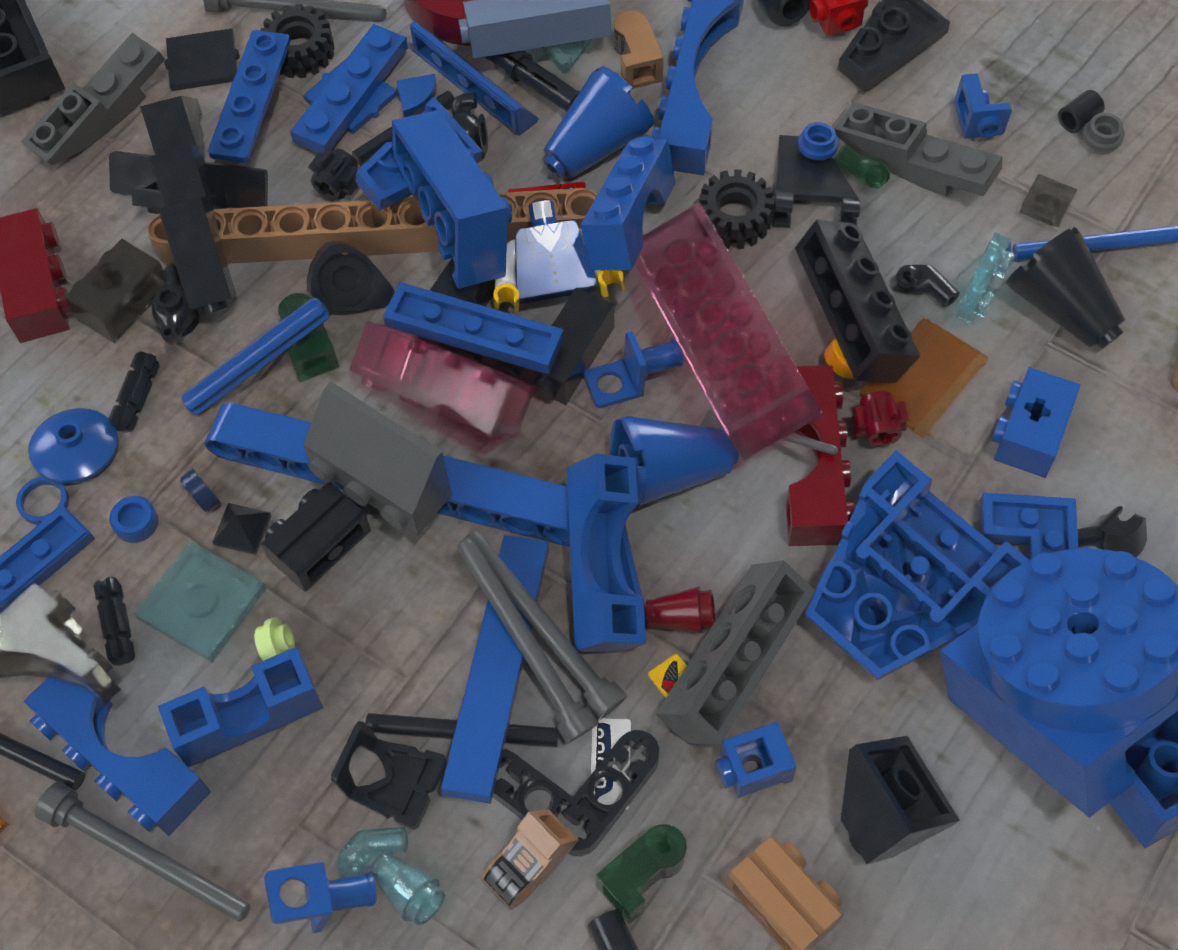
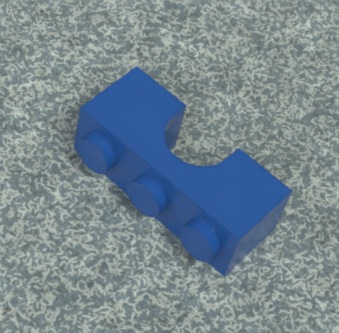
(211, 723)

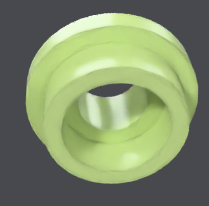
(273, 638)

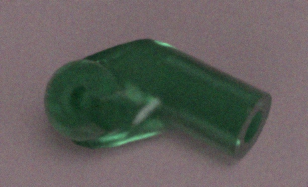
(867, 170)

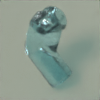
(367, 847)

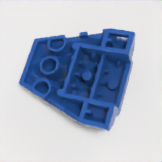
(905, 573)

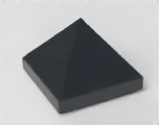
(242, 528)

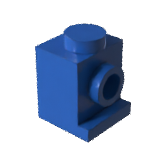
(762, 745)

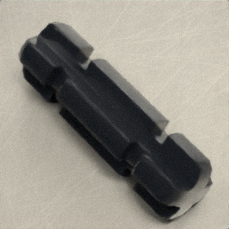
(133, 391)
(114, 621)

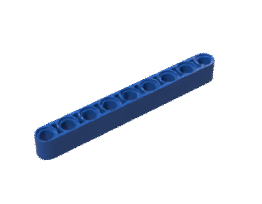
(478, 491)

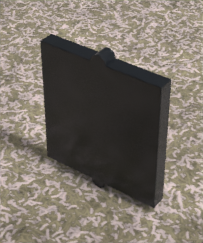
(201, 59)

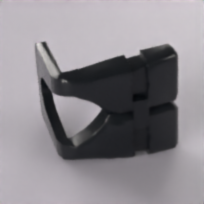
(407, 779)

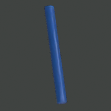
(1108, 241)

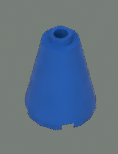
(596, 124)
(671, 454)

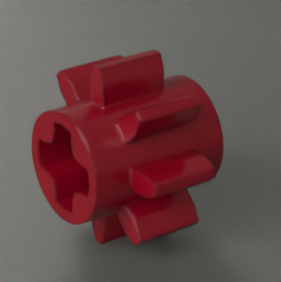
(880, 418)

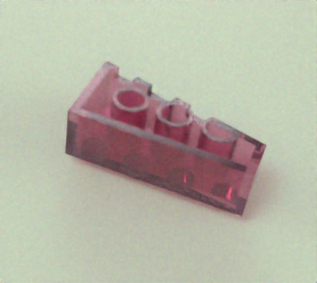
(441, 380)

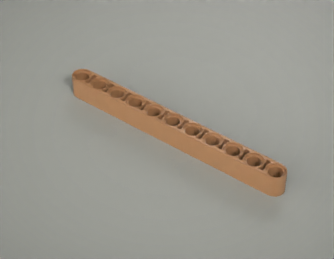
(302, 229)

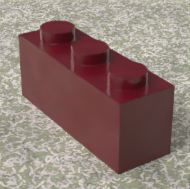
(32, 276)

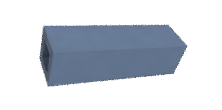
(522, 25)

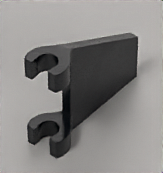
(810, 181)

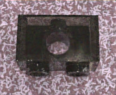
(116, 290)

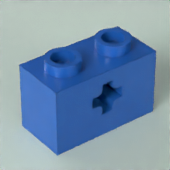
(1036, 422)

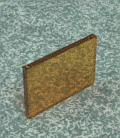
(935, 378)

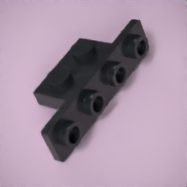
(227, 183)

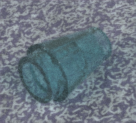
(408, 888)

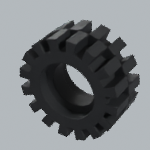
(308, 25)
(738, 190)

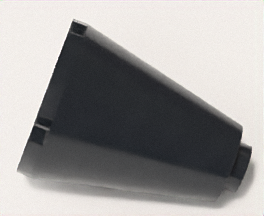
(1070, 289)

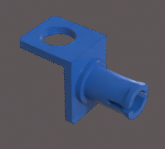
(633, 370)
(321, 895)

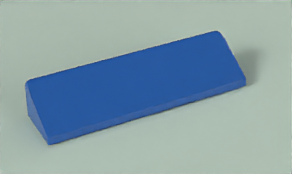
(471, 80)

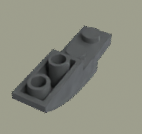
(92, 111)
(914, 154)

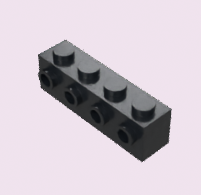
(856, 302)

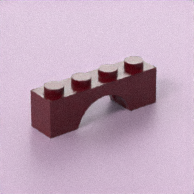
(818, 502)

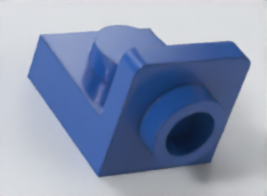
(976, 113)

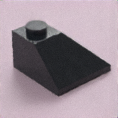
(891, 799)

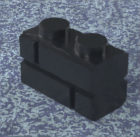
(315, 535)

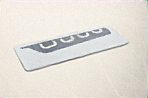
(603, 739)

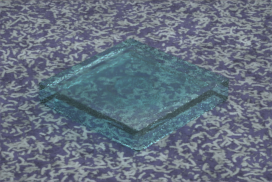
(200, 601)

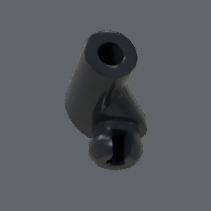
(927, 280)

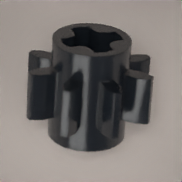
(334, 173)

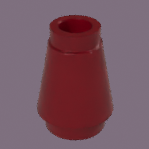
(682, 611)

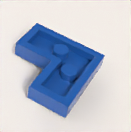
(1036, 521)

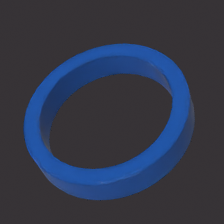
(28, 487)

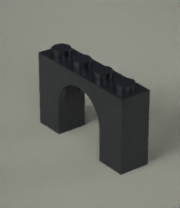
(586, 328)

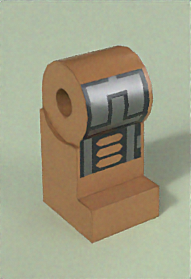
(638, 49)
(529, 857)

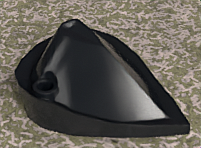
(347, 280)

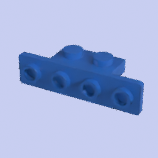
(249, 96)

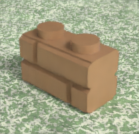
(785, 896)

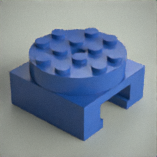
(1072, 667)

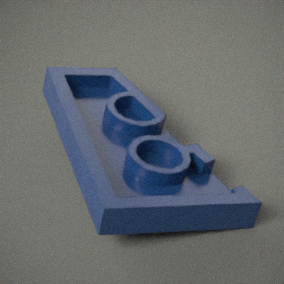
(381, 176)

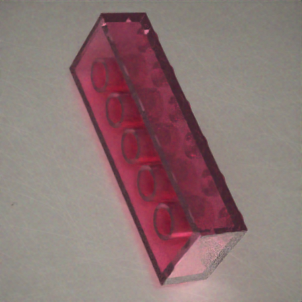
(724, 333)

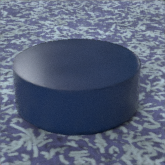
(199, 490)

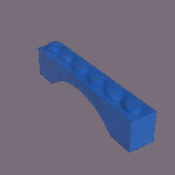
(682, 113)

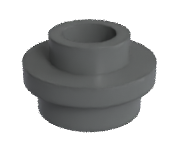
(1104, 132)

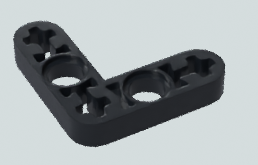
(584, 804)

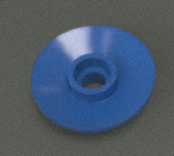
(77, 458)

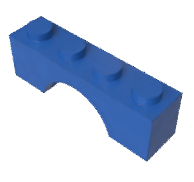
(615, 219)
(605, 609)
(156, 783)

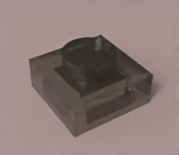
(1048, 201)

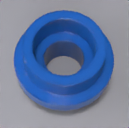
(818, 141)

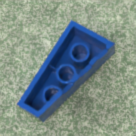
(453, 196)

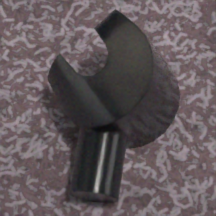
(1116, 534)

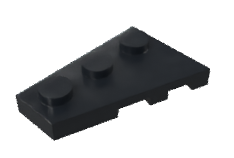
(890, 39)

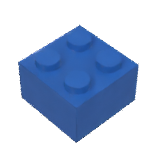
(1152, 801)

